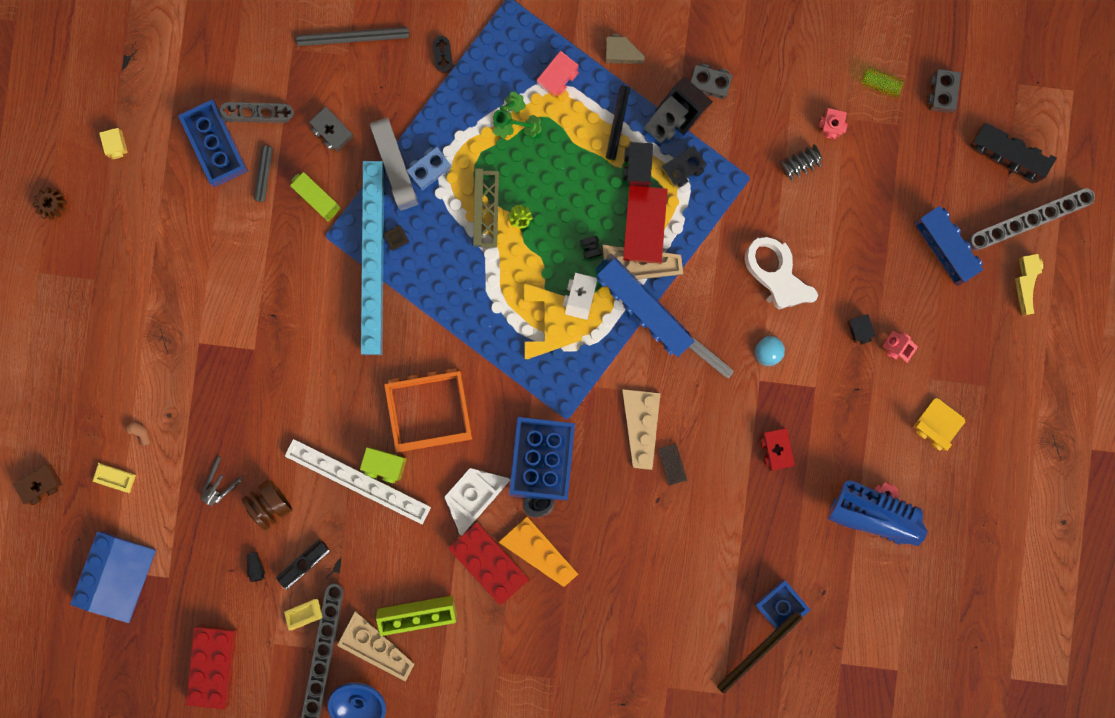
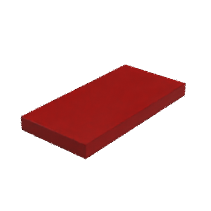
(645, 224)

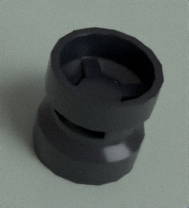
(591, 247)

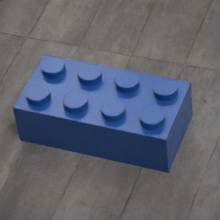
(213, 143)
(949, 246)

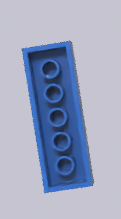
(648, 309)

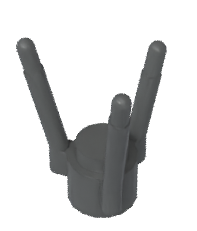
(210, 494)

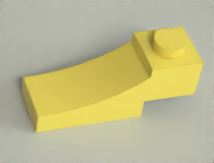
(1030, 268)

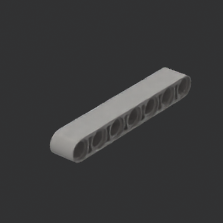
(1039, 216)

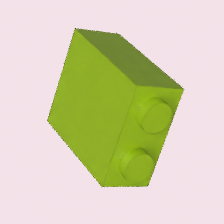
(315, 196)

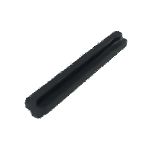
(617, 122)

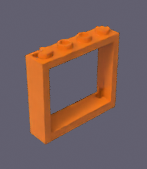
(413, 381)

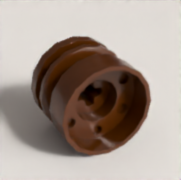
(267, 504)

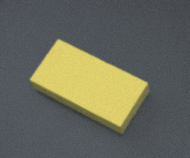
(114, 478)
(303, 614)

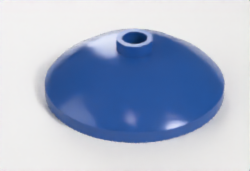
(345, 702)

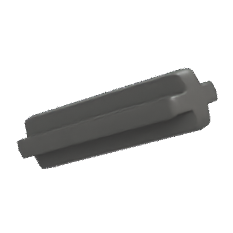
(263, 173)

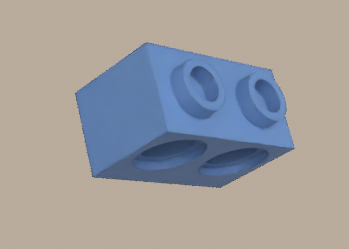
(432, 172)

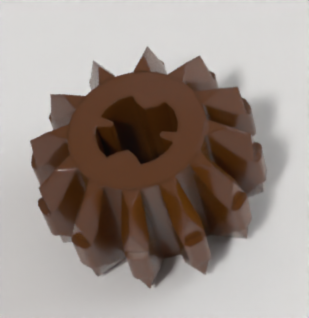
(56, 203)

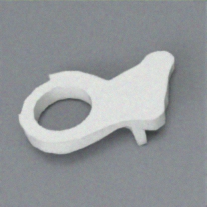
(784, 287)

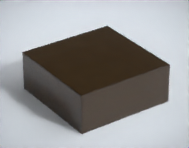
(396, 238)

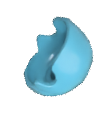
(769, 351)

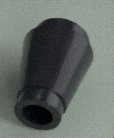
(255, 569)

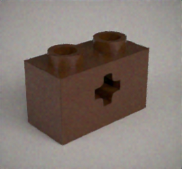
(45, 476)

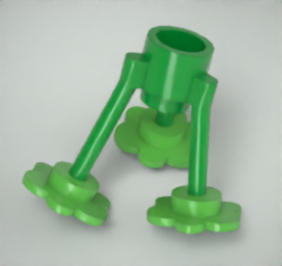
(503, 118)

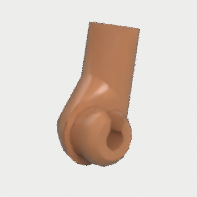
(140, 431)

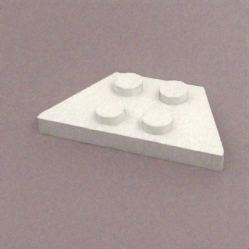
(472, 496)

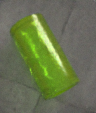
(882, 82)

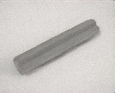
(711, 359)

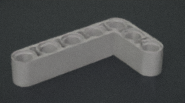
(394, 164)

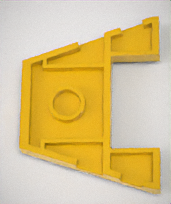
(559, 328)

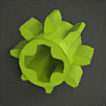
(520, 216)

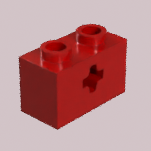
(781, 439)

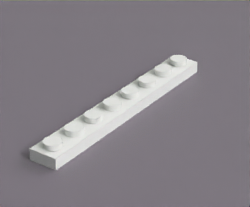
(357, 481)

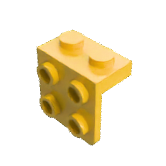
(939, 425)

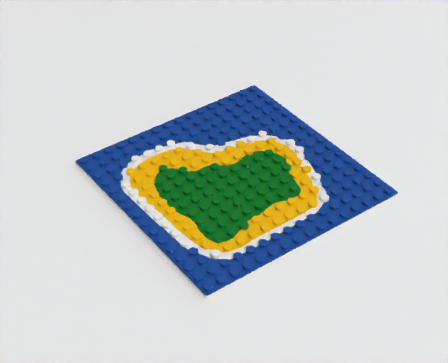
(563, 183)

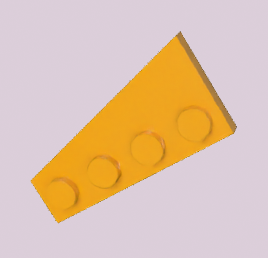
(537, 550)

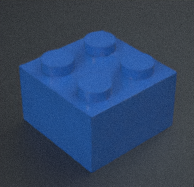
(780, 604)

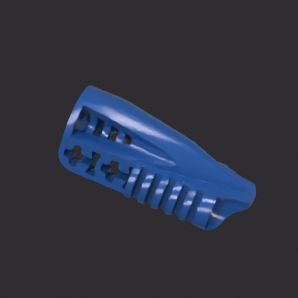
(878, 515)

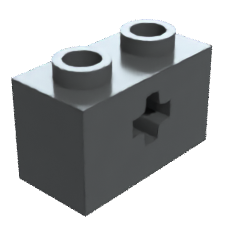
(326, 119)

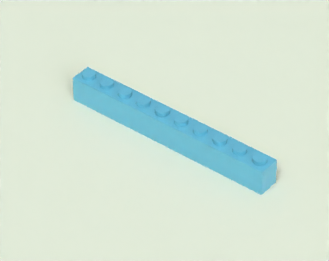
(372, 258)

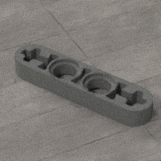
(255, 109)

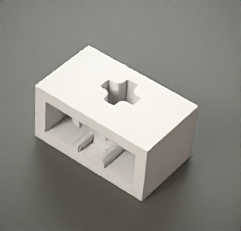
(580, 296)

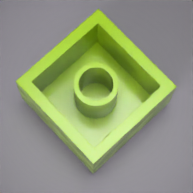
(383, 464)

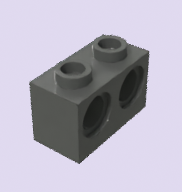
(709, 87)
(949, 92)
(666, 119)

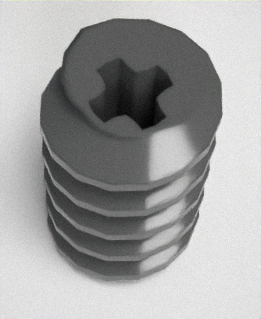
(805, 160)

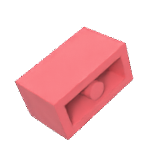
(558, 74)

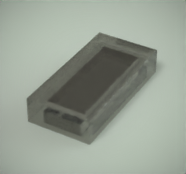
(672, 464)

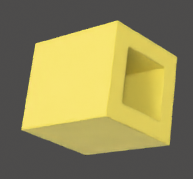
(113, 143)

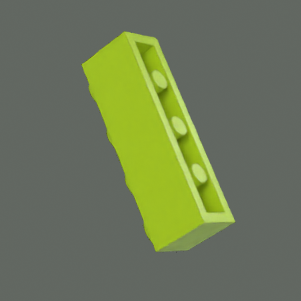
(416, 615)

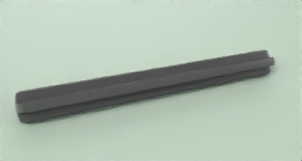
(352, 36)

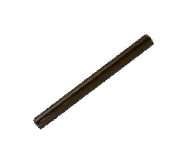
(760, 651)

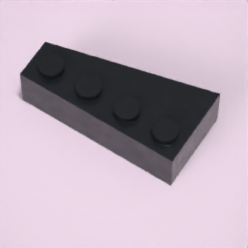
(1012, 153)

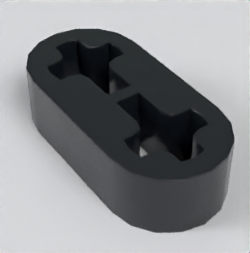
(447, 53)

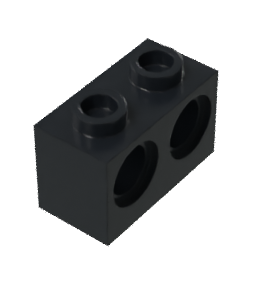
(680, 163)

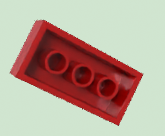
(489, 563)
(211, 667)

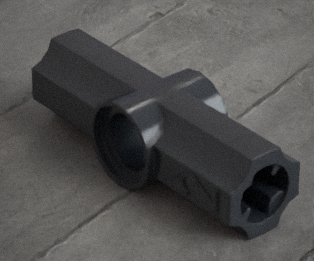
(294, 572)

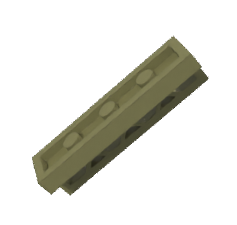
(478, 208)

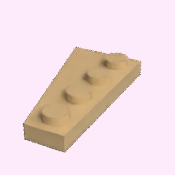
(670, 265)
(642, 420)
(365, 642)

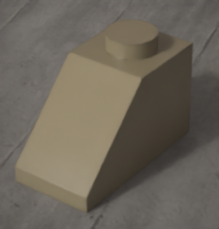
(622, 51)

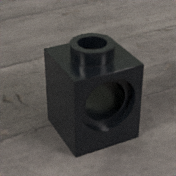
(861, 329)

